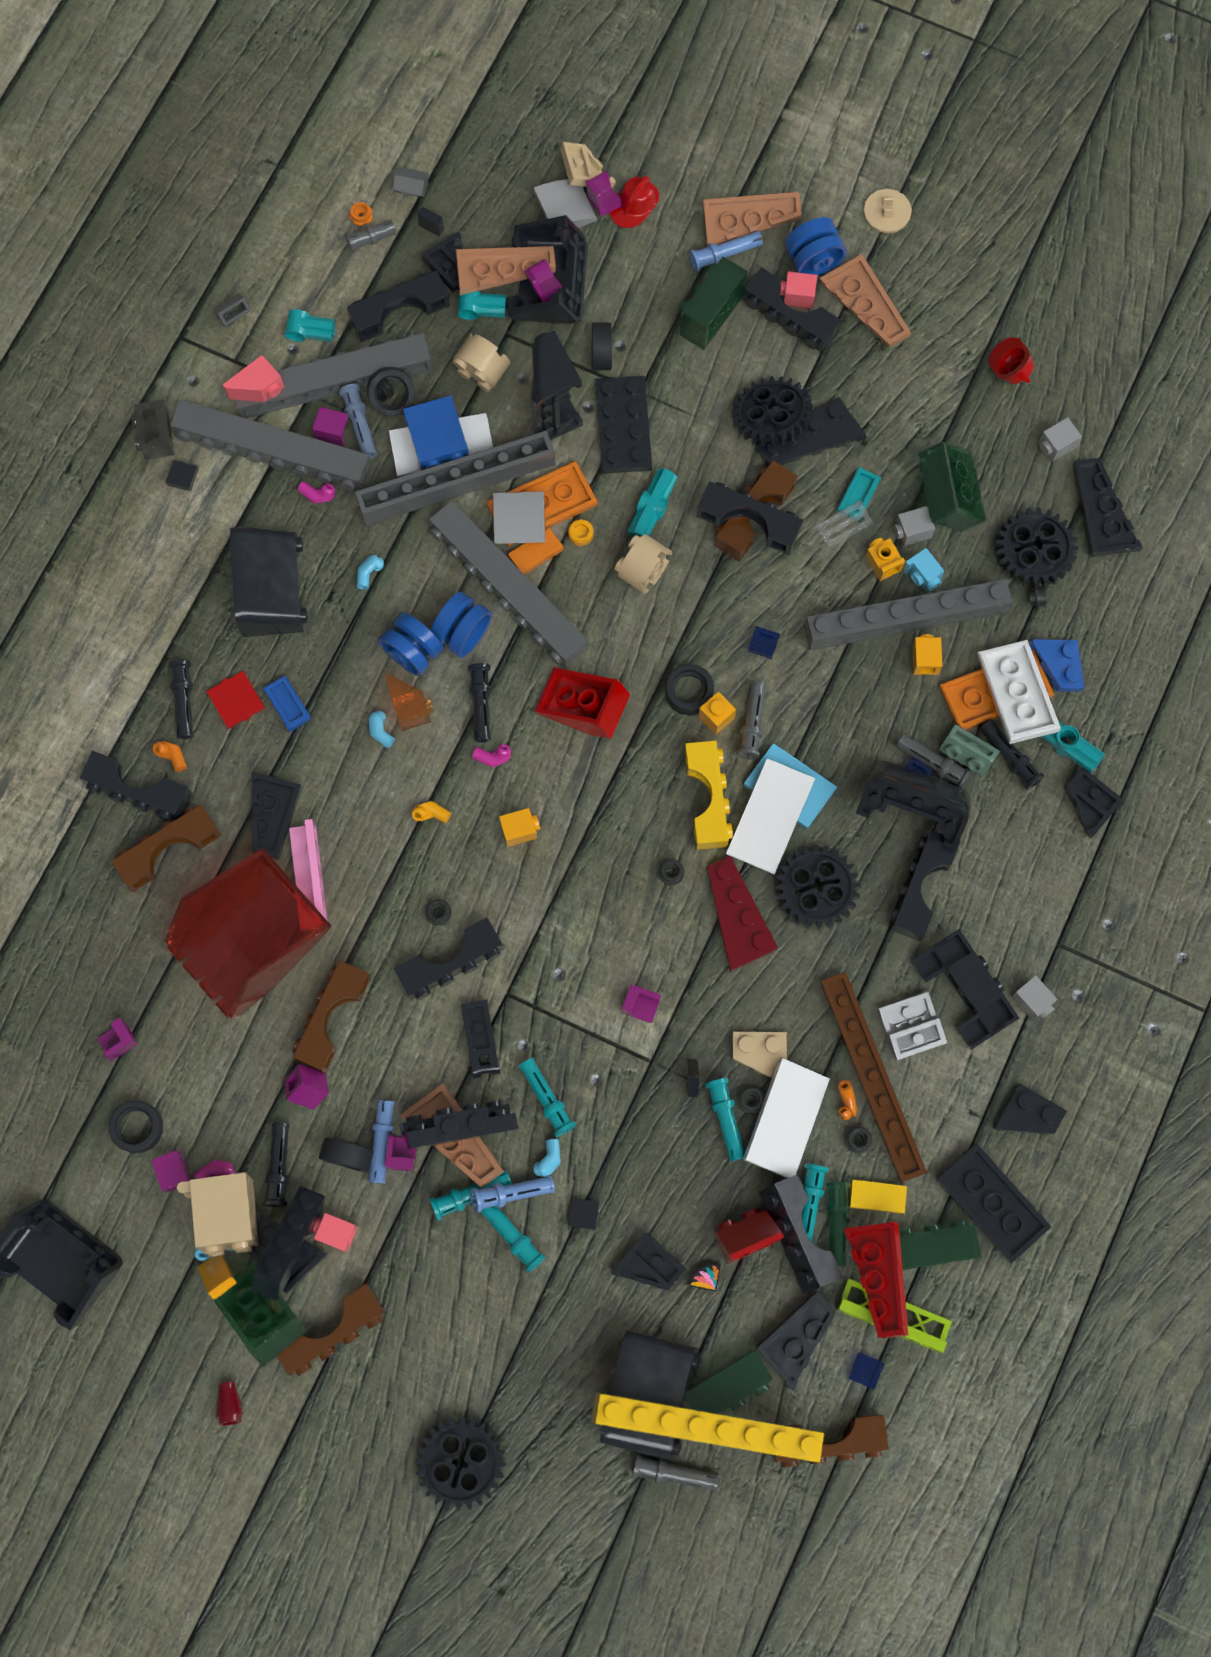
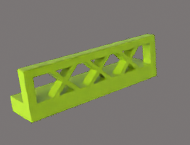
(916, 1336)

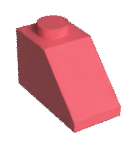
(255, 382)

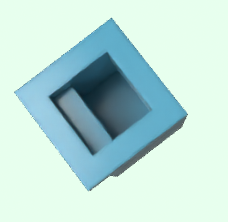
(924, 570)

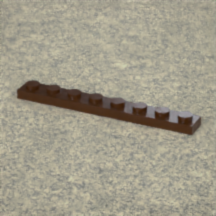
(873, 1077)

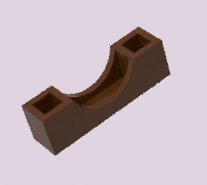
(773, 486)
(138, 863)
(344, 986)
(360, 1310)
(865, 1436)

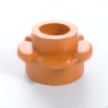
(361, 208)

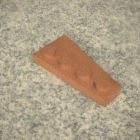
(743, 215)
(497, 266)
(865, 297)
(469, 1155)

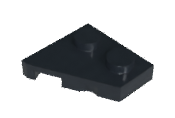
(443, 259)
(1092, 801)
(1030, 1113)

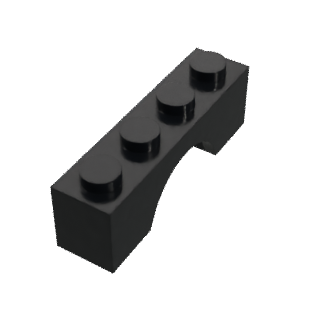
(424, 293)
(813, 327)
(722, 504)
(165, 797)
(914, 915)
(479, 944)
(284, 1246)
(810, 1264)

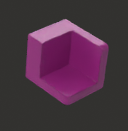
(602, 195)
(542, 280)
(330, 426)
(641, 1004)
(117, 1040)
(306, 1086)
(399, 1156)
(170, 1170)

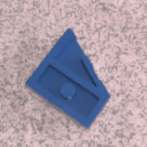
(1061, 663)

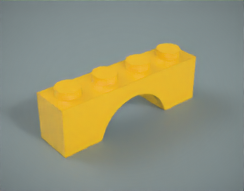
(703, 764)

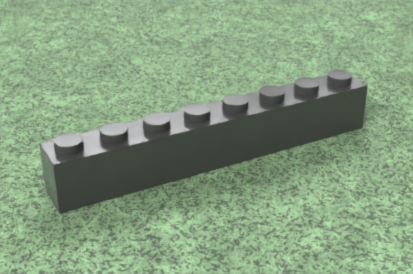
(326, 376)
(270, 445)
(455, 478)
(508, 584)
(908, 614)

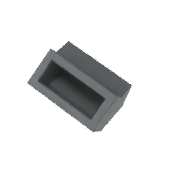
(410, 182)
(228, 305)

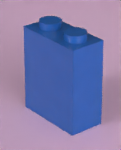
(436, 432)

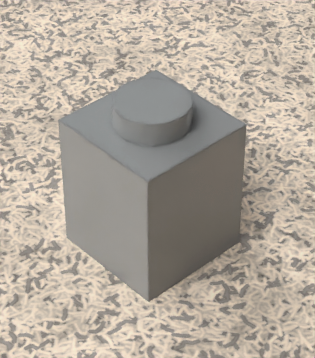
(1059, 439)
(914, 526)
(1035, 999)

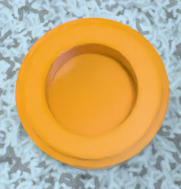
(581, 532)

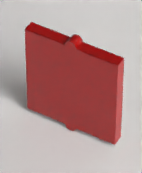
(235, 700)

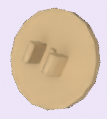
(887, 211)

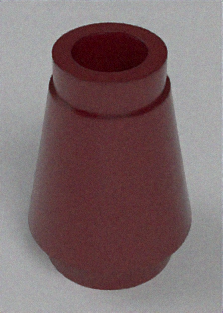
(228, 1405)

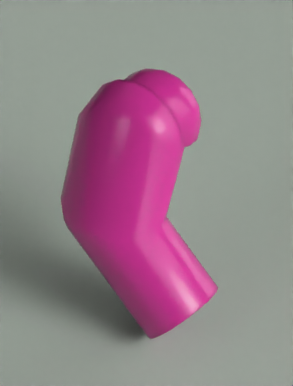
(319, 495)
(493, 758)
(215, 1168)

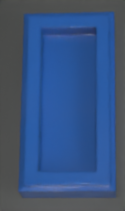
(287, 703)

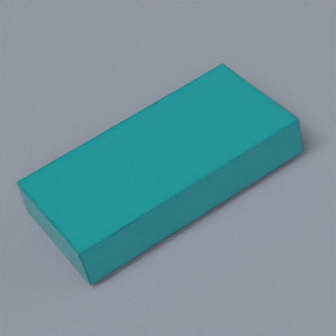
(861, 488)

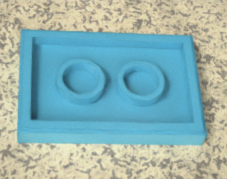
(820, 791)

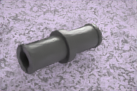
(371, 234)

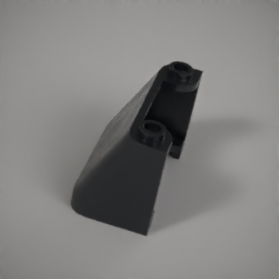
(570, 271)
(550, 386)
(266, 581)
(918, 794)
(57, 1259)
(654, 1373)

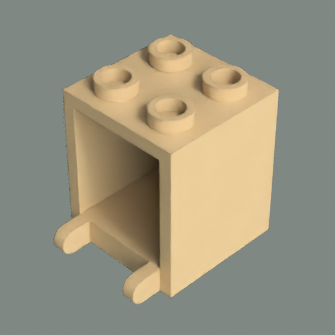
(222, 1213)

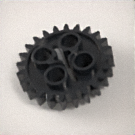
(772, 411)
(1030, 527)
(809, 865)
(436, 1454)

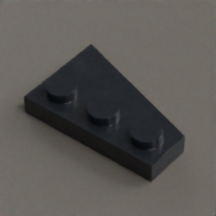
(273, 811)
(795, 1339)

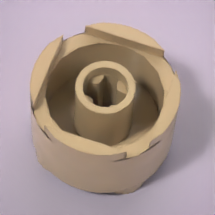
(480, 361)
(643, 562)

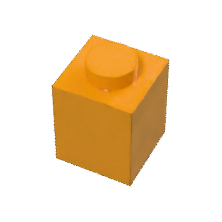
(927, 655)
(717, 713)
(519, 827)

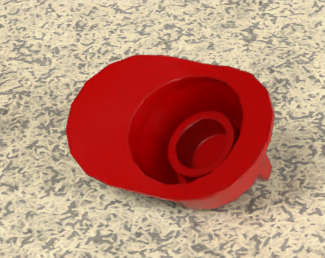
(637, 201)
(1011, 361)

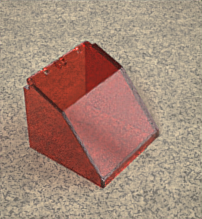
(244, 932)

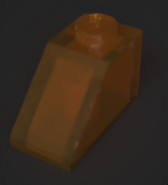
(409, 704)

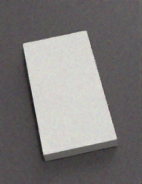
(476, 435)
(1018, 692)
(770, 816)
(786, 1119)

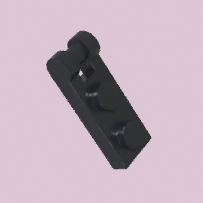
(480, 1037)

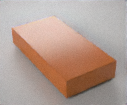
(532, 555)

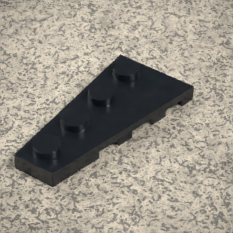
(829, 428)
(1102, 511)
(306, 1259)

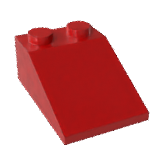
(583, 701)
(748, 1235)

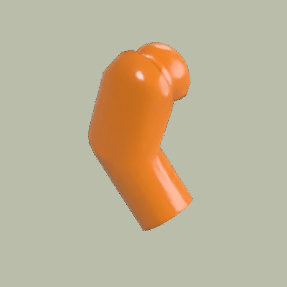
(171, 752)
(848, 1097)

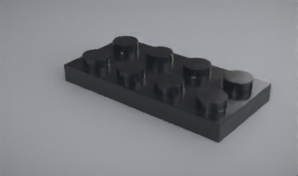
(623, 424)
(993, 1203)

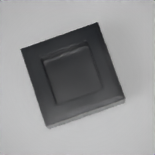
(430, 221)
(182, 475)
(583, 1214)

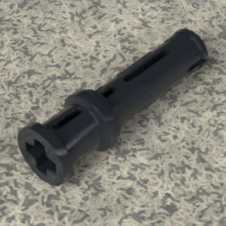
(181, 688)
(480, 690)
(1018, 763)
(276, 1179)

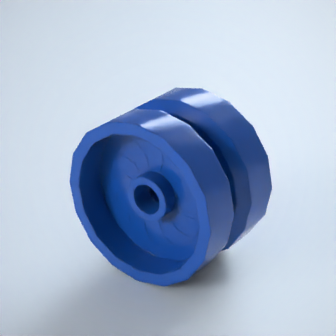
(815, 247)
(461, 624)
(410, 644)

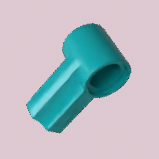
(479, 304)
(302, 326)

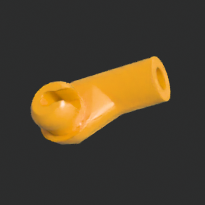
(430, 810)

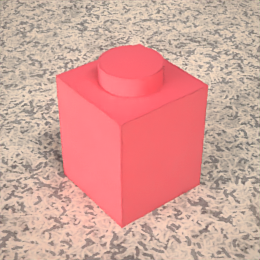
(799, 290)
(334, 1232)

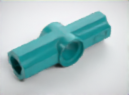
(653, 503)
(1079, 751)

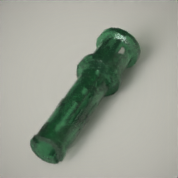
(838, 1211)

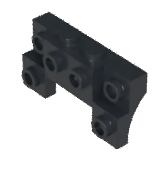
(972, 983)
(458, 1126)

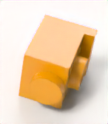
(884, 566)

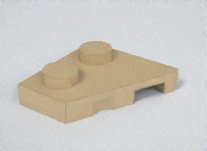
(580, 164)
(760, 1050)

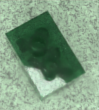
(712, 302)
(951, 486)
(259, 1321)

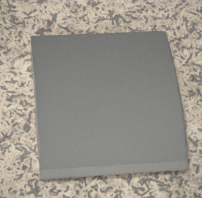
(562, 199)
(519, 517)
(911, 1025)

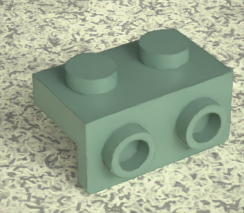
(969, 750)

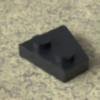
(650, 1264)

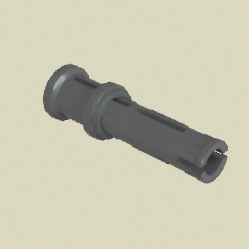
(751, 730)
(944, 766)
(662, 1471)

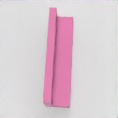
(308, 864)

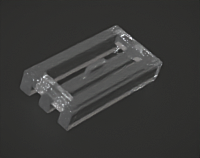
(863, 513)

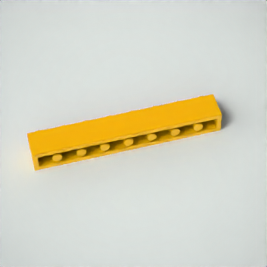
(707, 1427)

